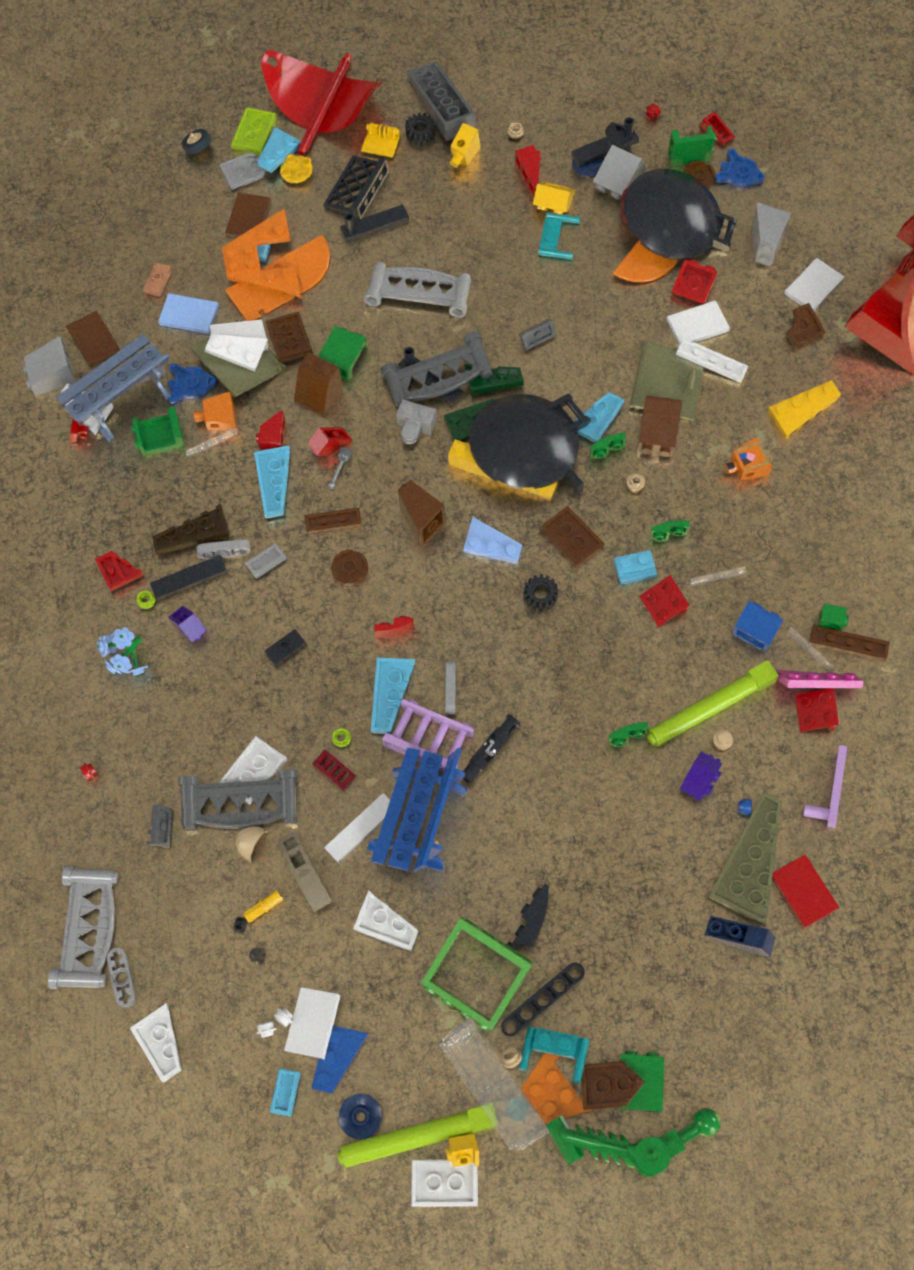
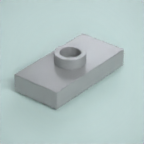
(265, 560)

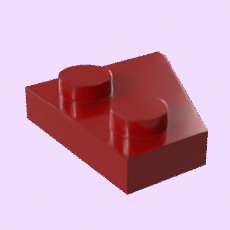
(117, 571)

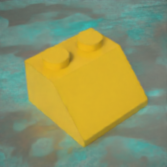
(553, 197)

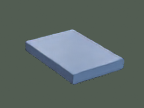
(188, 313)

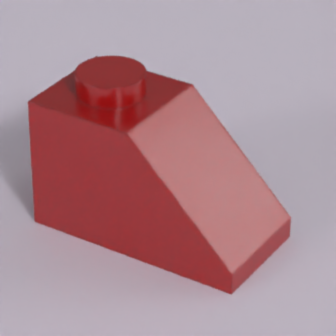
(272, 432)
(328, 440)

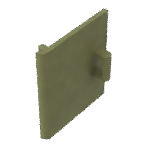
(667, 376)
(235, 377)

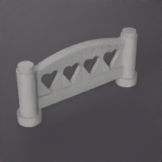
(454, 297)
(71, 971)

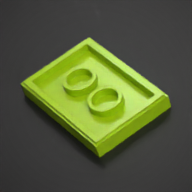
(254, 130)

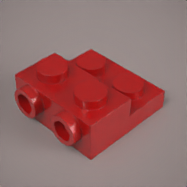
(694, 281)

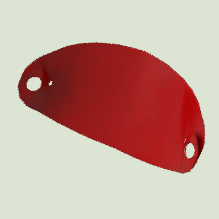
(303, 87)

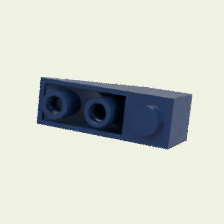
(741, 935)

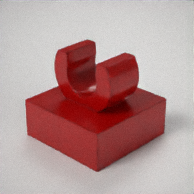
(77, 431)

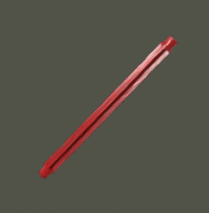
(324, 104)

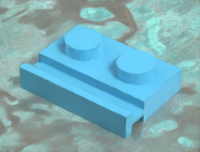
(635, 567)

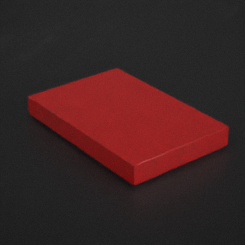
(804, 891)

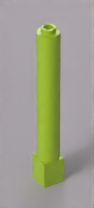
(754, 681)
(414, 1137)

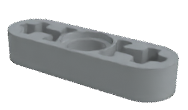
(223, 548)
(450, 698)
(119, 994)

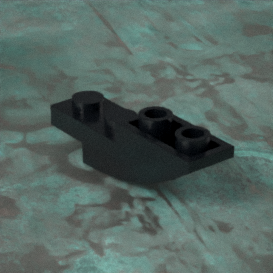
(533, 916)

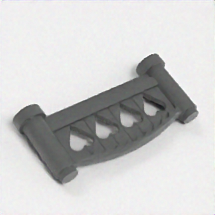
(471, 352)
(195, 796)

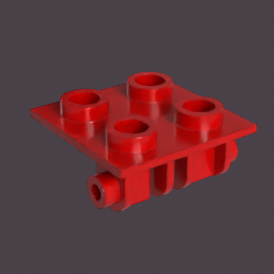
(664, 601)
(817, 710)

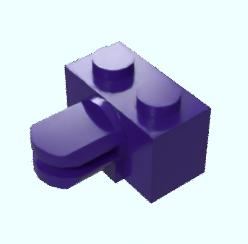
(701, 775)

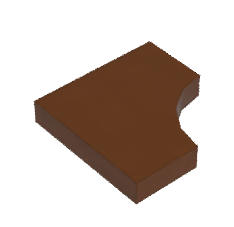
(805, 327)

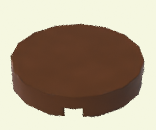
(703, 172)
(349, 567)

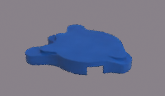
(739, 171)
(189, 383)

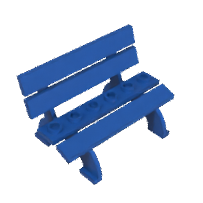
(415, 811)

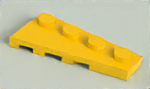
(797, 410)

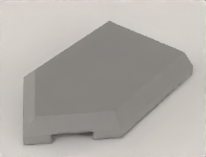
(242, 170)

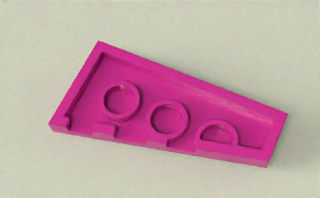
(802, 679)

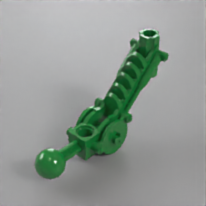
(646, 1156)

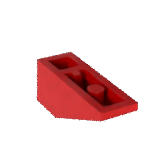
(528, 163)

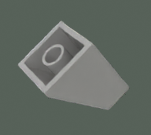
(618, 172)
(768, 232)
(49, 367)

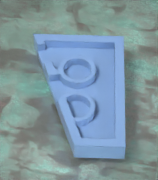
(490, 543)

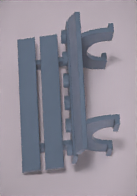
(115, 384)

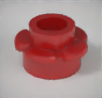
(653, 111)
(88, 771)

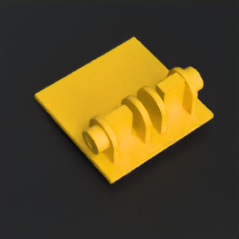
(381, 140)

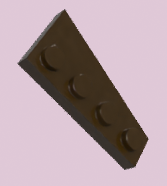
(203, 529)

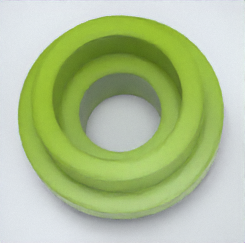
(144, 595)
(341, 732)

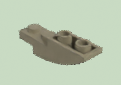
(304, 871)

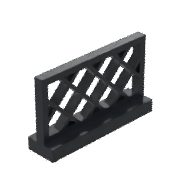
(368, 189)

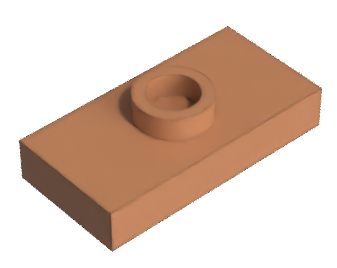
(157, 279)

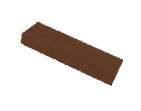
(333, 520)

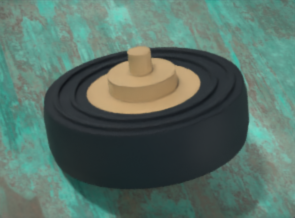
(196, 141)

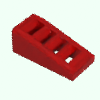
(717, 122)

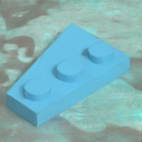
(277, 149)
(601, 416)

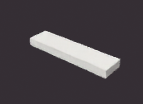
(711, 360)
(358, 829)

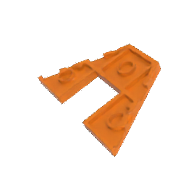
(243, 261)

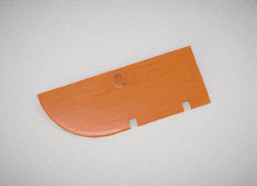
(311, 265)
(643, 265)

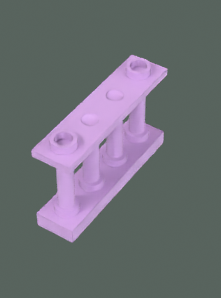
(395, 740)

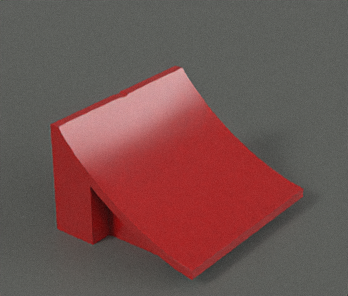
(888, 314)

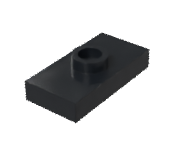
(285, 647)

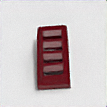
(329, 775)

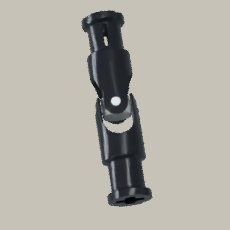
(494, 743)

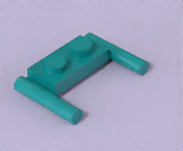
(551, 235)
(555, 1044)

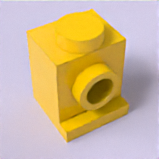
(462, 1150)

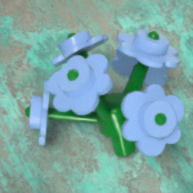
(123, 640)

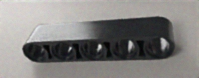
(548, 991)

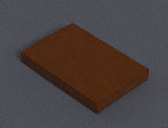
(247, 213)
(289, 337)
(93, 338)
(572, 536)

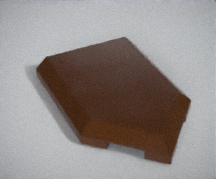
(609, 1085)

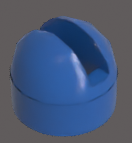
(745, 806)

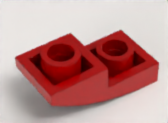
(401, 625)

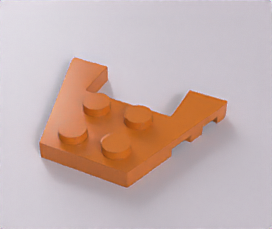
(551, 1092)

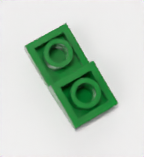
(601, 448)
(662, 531)
(621, 736)

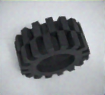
(420, 121)
(543, 582)

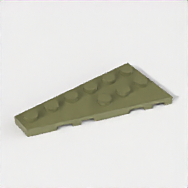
(749, 869)

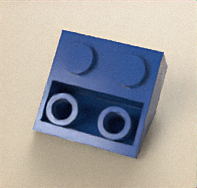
(757, 626)

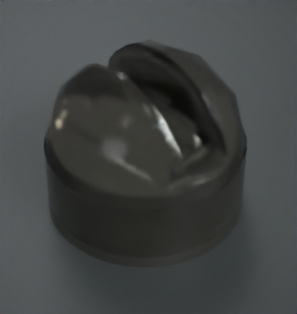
(257, 955)

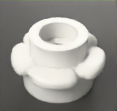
(283, 1017)
(266, 1029)

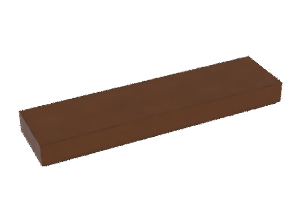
(849, 643)

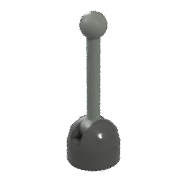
(344, 456)

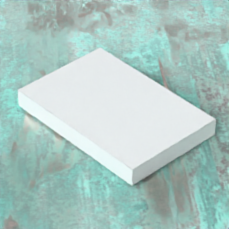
(814, 284)
(698, 323)
(246, 329)
(256, 763)
(312, 1023)
(441, 1185)

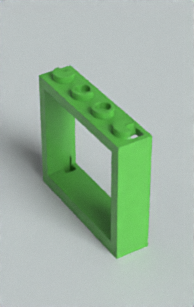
(495, 944)

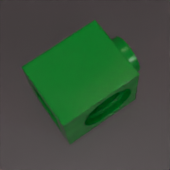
(833, 617)

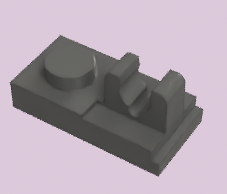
(537, 334)
(161, 826)

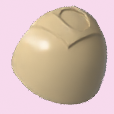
(247, 840)

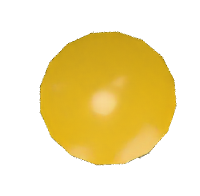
(296, 169)

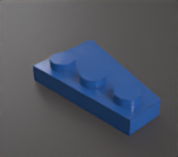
(340, 1052)

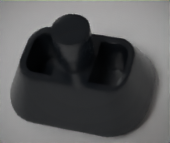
(239, 924)

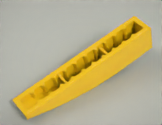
(461, 458)

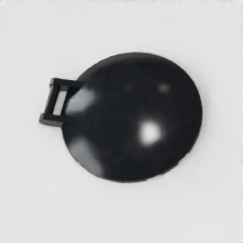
(675, 215)
(526, 439)

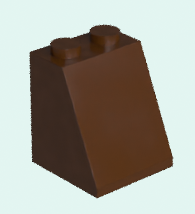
(317, 384)
(659, 426)
(421, 511)

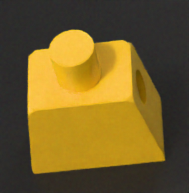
(464, 145)

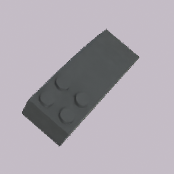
(441, 99)

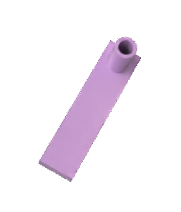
(831, 813)

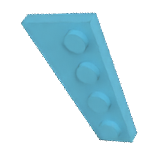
(273, 476)
(389, 689)

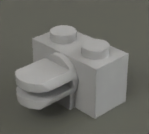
(414, 420)

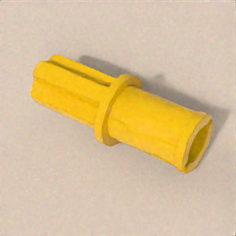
(262, 906)

